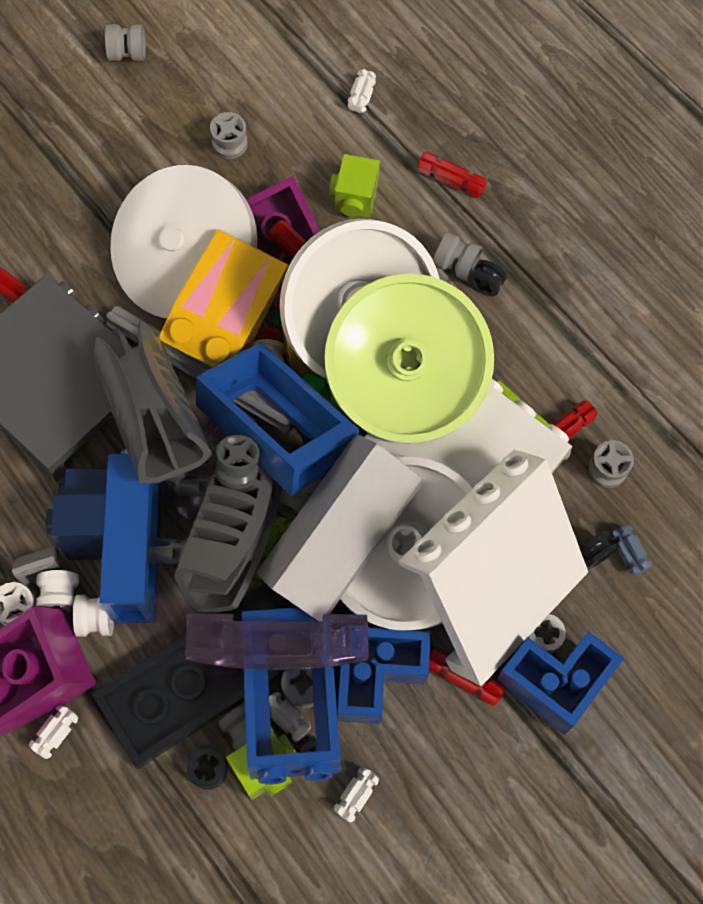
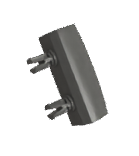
(150, 408)
(224, 541)

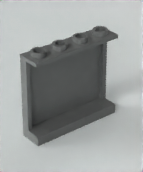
(49, 375)

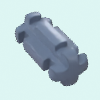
(631, 550)

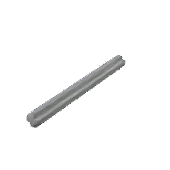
(251, 400)

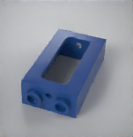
(301, 404)
(130, 522)
(260, 760)

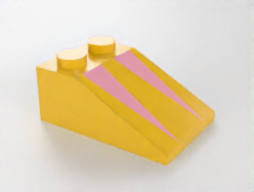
(223, 300)

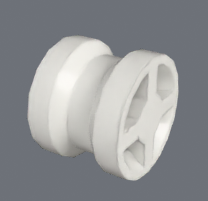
(57, 589)
(10, 601)
(90, 617)

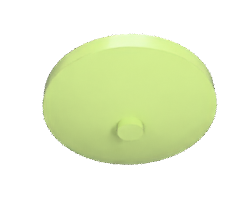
(409, 358)

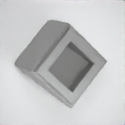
(28, 566)

